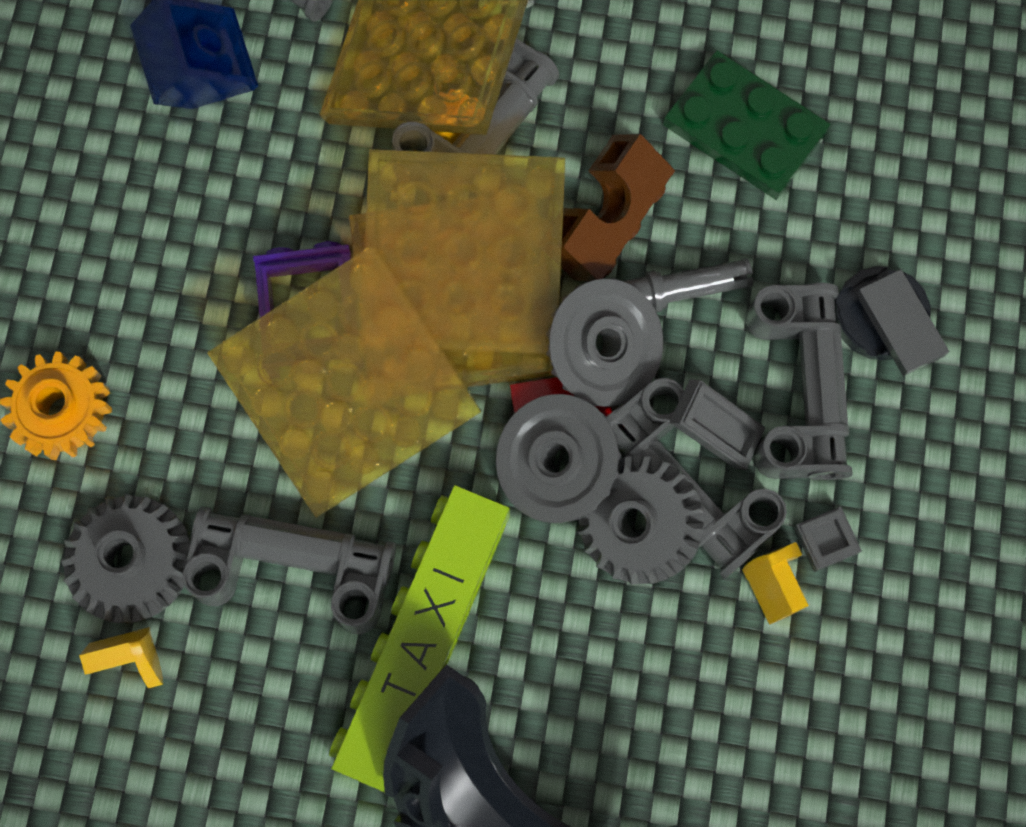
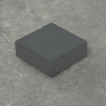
(827, 539)

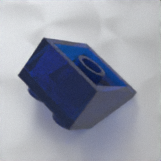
(192, 53)

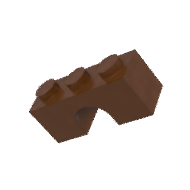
(631, 182)

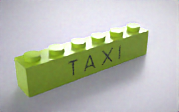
(425, 628)

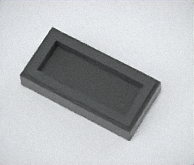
(902, 322)
(717, 424)

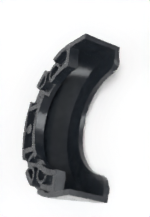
(446, 766)

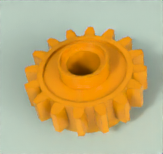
(36, 393)

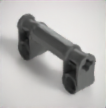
(515, 101)
(819, 446)
(733, 528)
(224, 541)

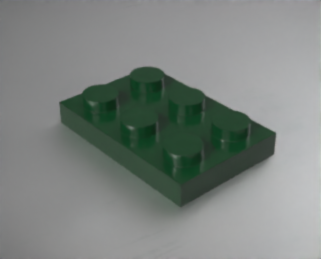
(746, 124)

